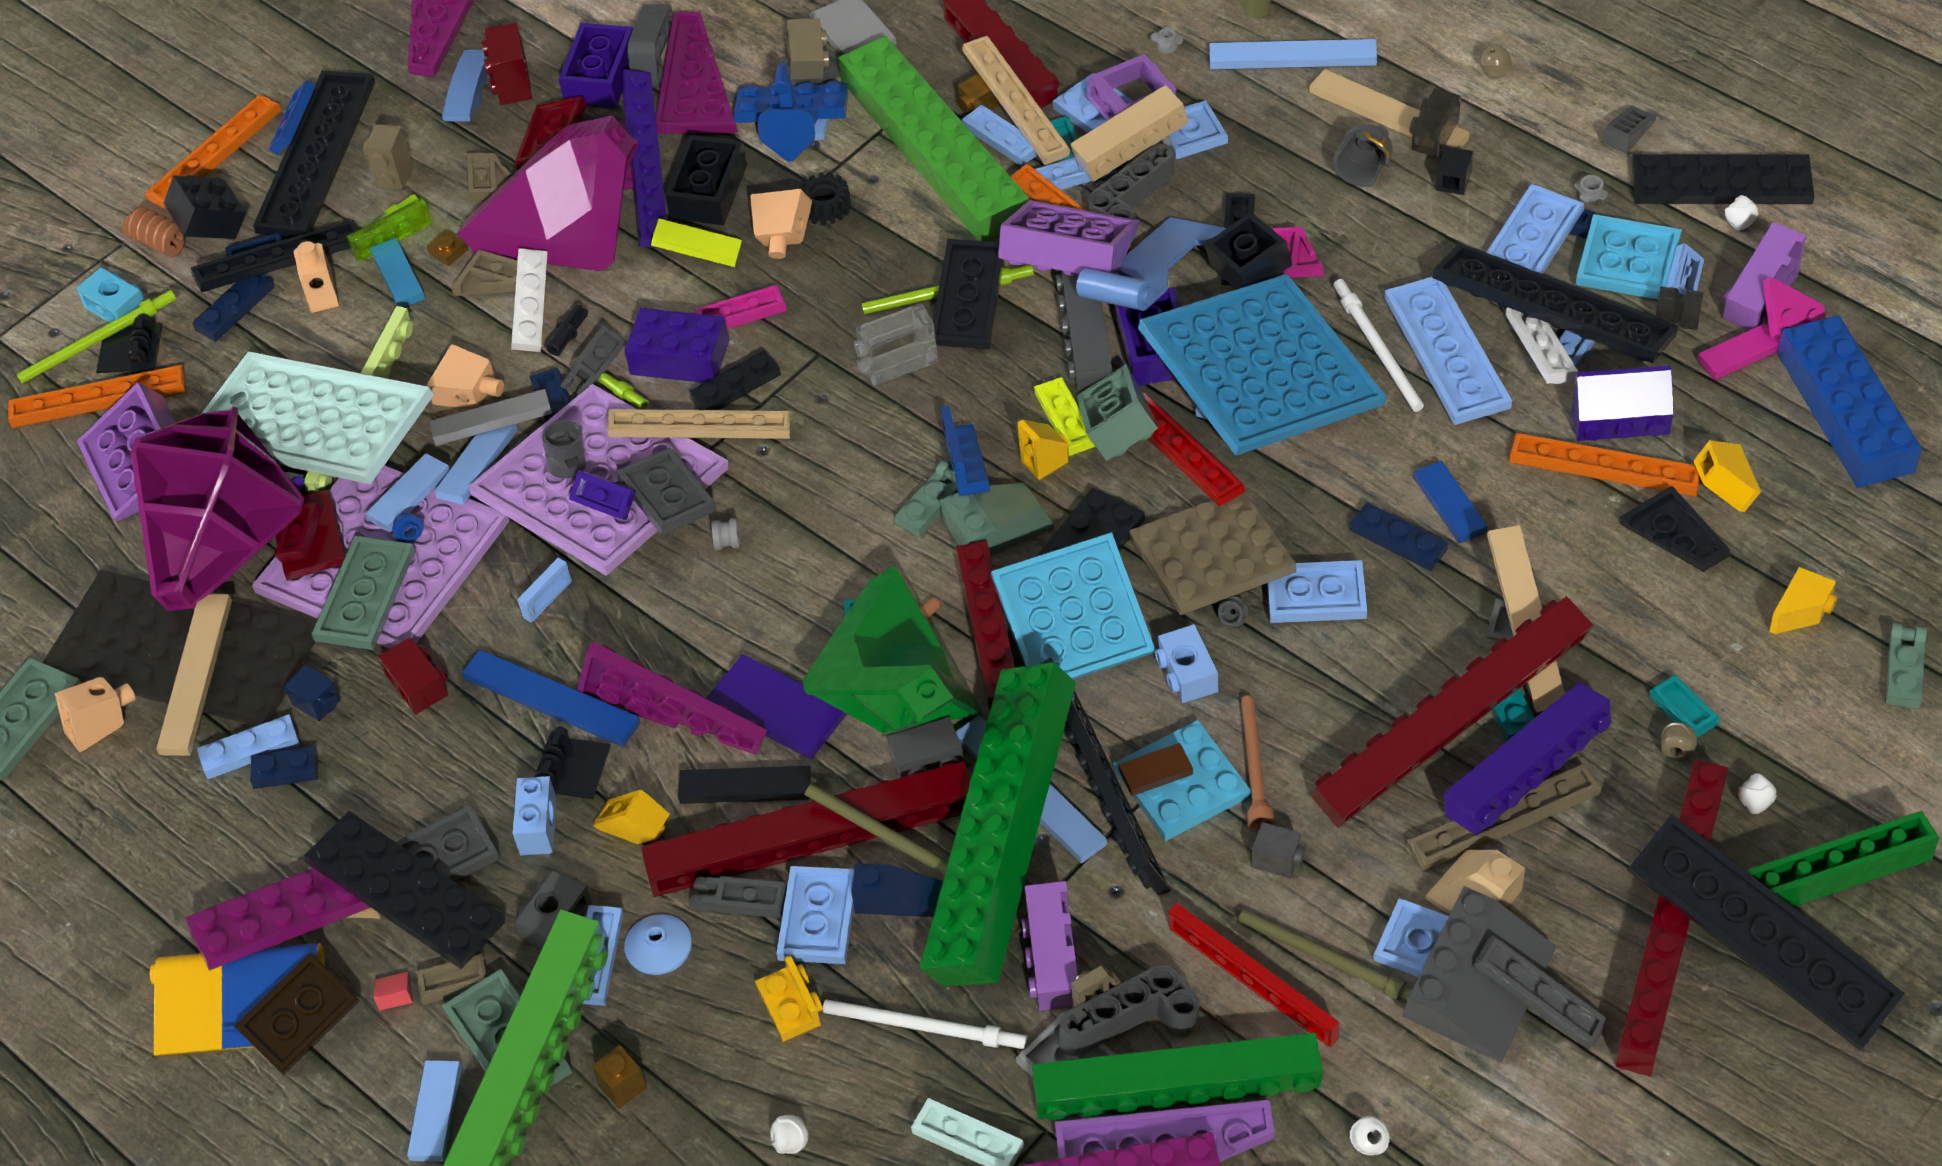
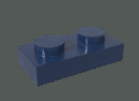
(284, 767)

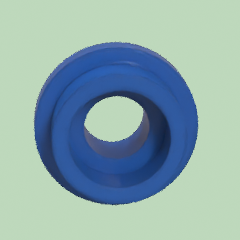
(404, 522)

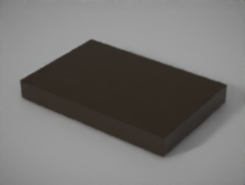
(297, 1013)

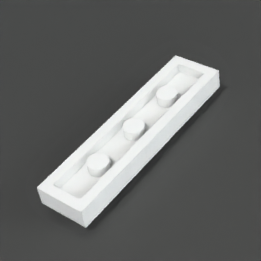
(529, 300)
(1543, 348)

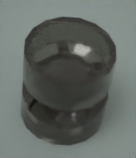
(1679, 307)

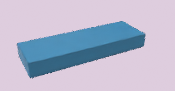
(397, 273)

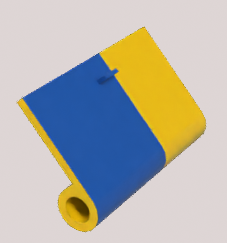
(201, 1006)

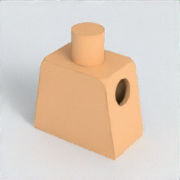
(780, 219)
(312, 264)
(463, 380)
(92, 711)

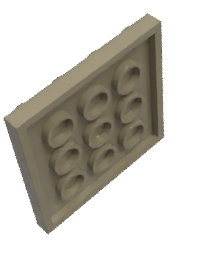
(1211, 552)

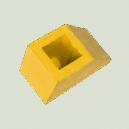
(1727, 473)

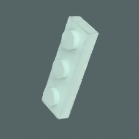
(966, 1135)

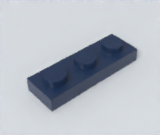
(232, 306)
(1399, 536)

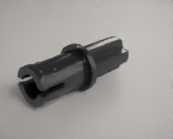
(566, 330)

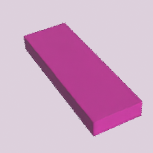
(747, 306)
(1738, 352)

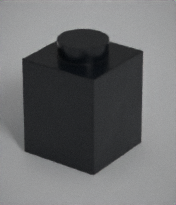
(1454, 170)

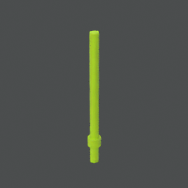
(932, 292)
(146, 307)

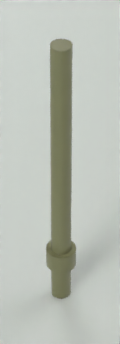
(877, 828)
(1394, 986)

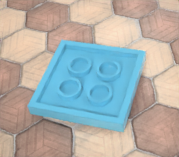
(1627, 256)
(1195, 798)

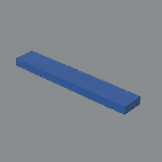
(551, 698)

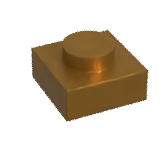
(447, 248)

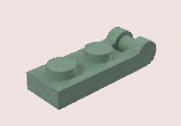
(925, 505)
(1905, 666)

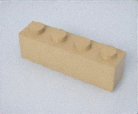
(1129, 133)

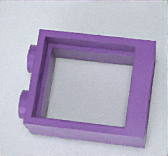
(1101, 85)

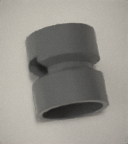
(564, 448)

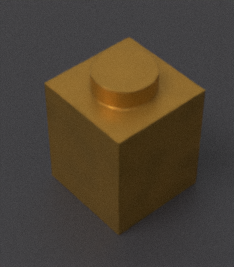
(975, 93)
(619, 1077)

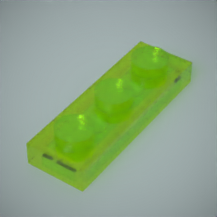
(395, 225)

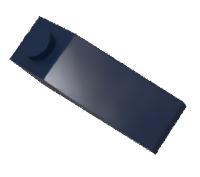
(893, 891)

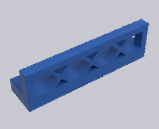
(964, 456)

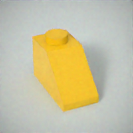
(1041, 448)
(1804, 602)
(632, 818)

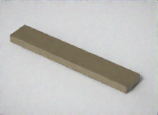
(1551, 797)

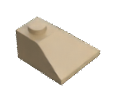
(1481, 871)

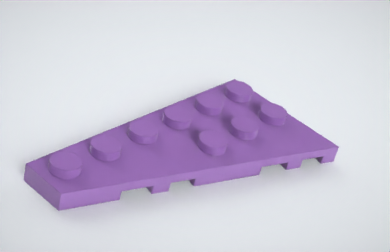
(1234, 1128)

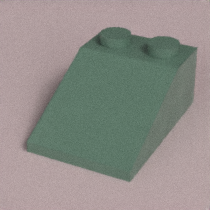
(1116, 413)
(999, 516)

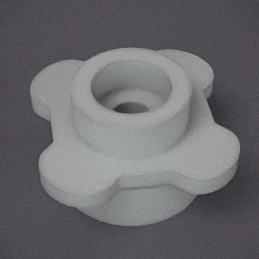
(1167, 40)
(1591, 189)

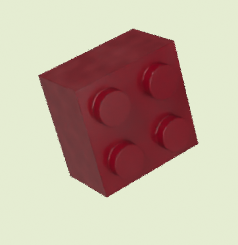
(506, 64)

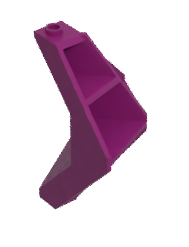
(560, 199)
(206, 503)

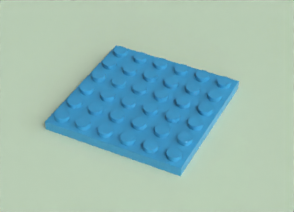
(1261, 363)

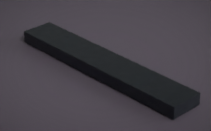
(269, 257)

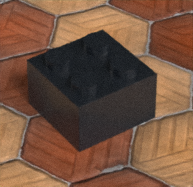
(204, 207)
(1248, 252)

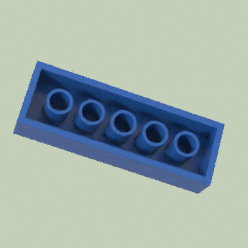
(1849, 401)

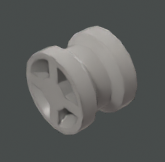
(725, 534)

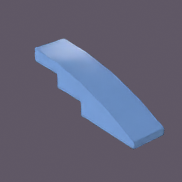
(465, 87)

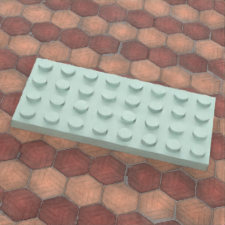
(321, 414)

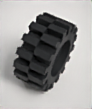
(827, 187)

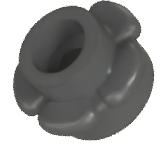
(1227, 617)

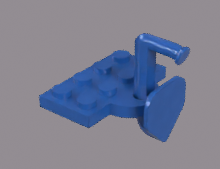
(789, 112)

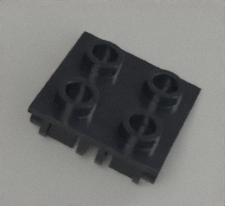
(130, 348)
(572, 764)

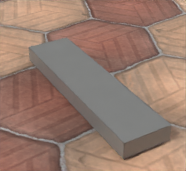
(490, 417)

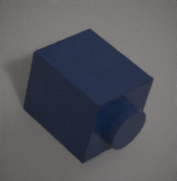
(312, 693)

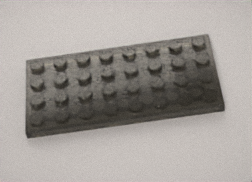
(134, 640)

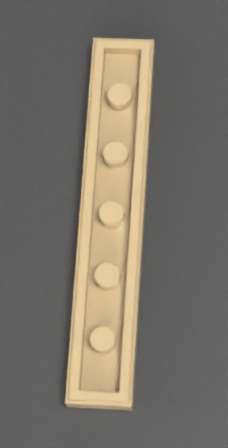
(1016, 100)
(1374, 105)
(698, 423)
(1521, 604)
(194, 676)

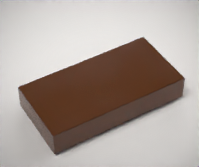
(1155, 769)

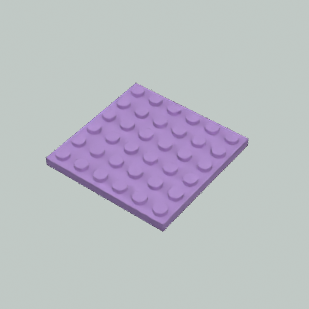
(540, 502)
(445, 555)

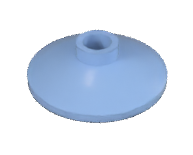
(660, 955)

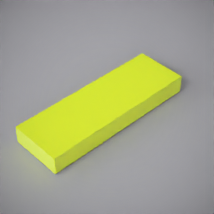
(696, 242)
(1064, 414)

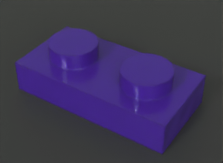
(602, 495)

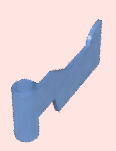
(1146, 267)

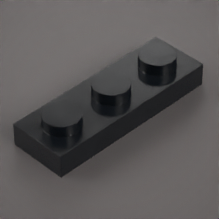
(735, 382)

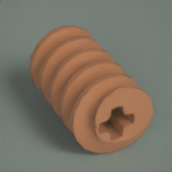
(154, 231)

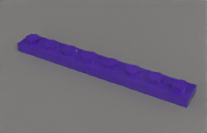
(646, 162)

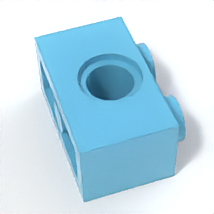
(109, 295)

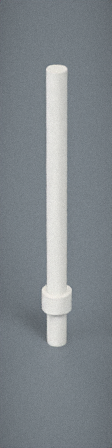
(1353, 306)
(990, 1035)

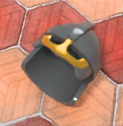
(1363, 154)

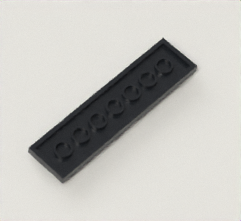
(314, 154)
(1556, 303)
(1115, 805)
(1766, 932)

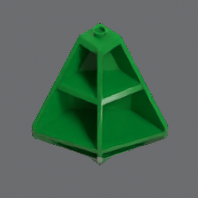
(890, 663)

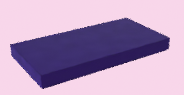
(777, 705)

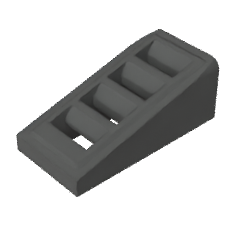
(1623, 133)

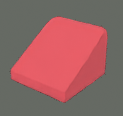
(392, 991)

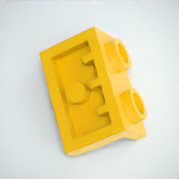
(789, 1000)

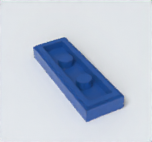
(291, 117)
(1450, 502)

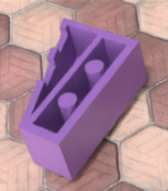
(1775, 257)
(1051, 944)

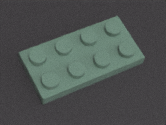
(363, 592)
(28, 709)
(483, 1015)

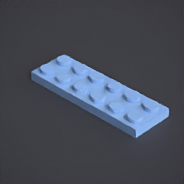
(1447, 350)

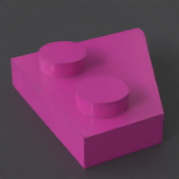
(1301, 253)
(1788, 307)

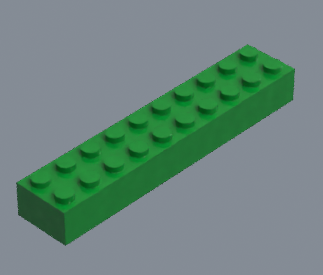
(998, 826)

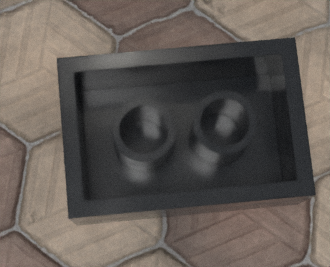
(706, 180)

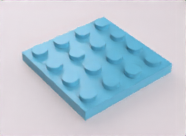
(1074, 608)

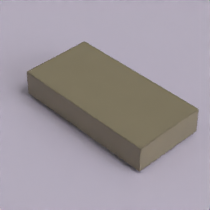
(448, 980)

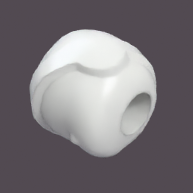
(1741, 213)
(1757, 793)
(789, 1134)
(1378, 1139)

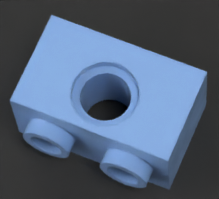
(1187, 664)
(534, 815)

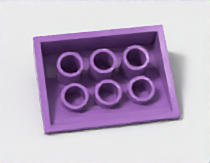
(1065, 238)
(110, 443)

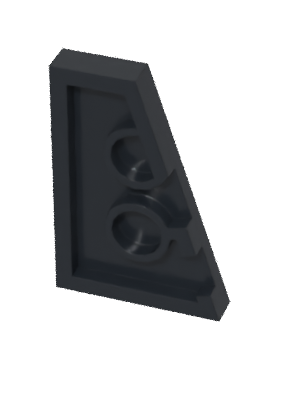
(1677, 528)

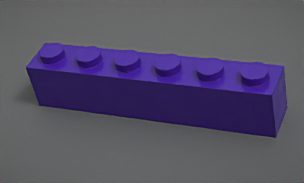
(1527, 758)

